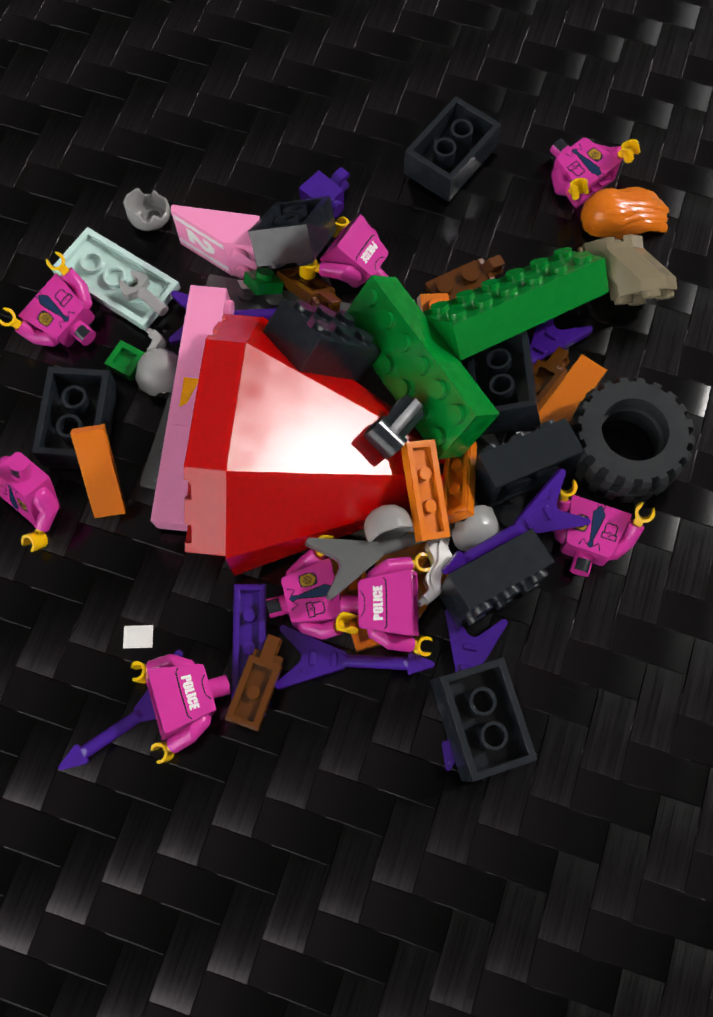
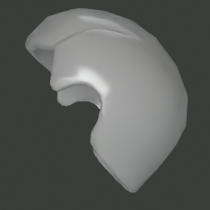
(146, 210)
(156, 371)
(387, 523)
(475, 528)

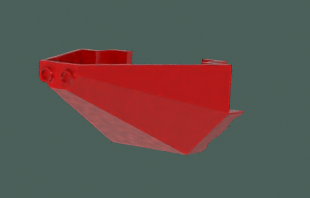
(279, 452)

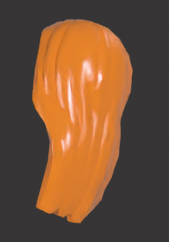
(624, 212)

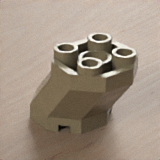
(632, 270)

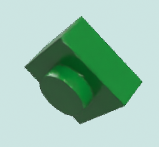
(263, 282)
(124, 360)

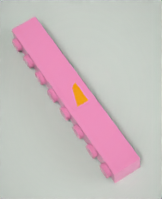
(203, 312)

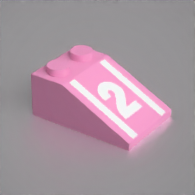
(217, 237)

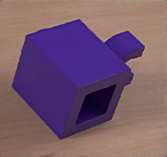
(320, 186)

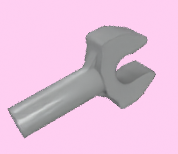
(141, 291)

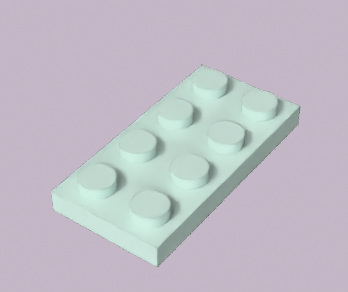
(104, 265)

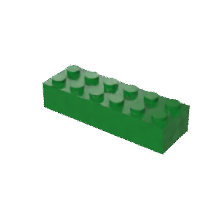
(518, 300)
(422, 366)

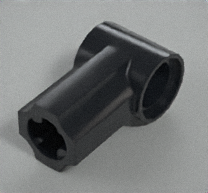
(390, 430)

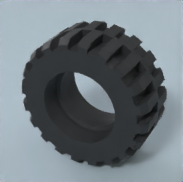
(653, 412)

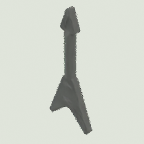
(358, 556)

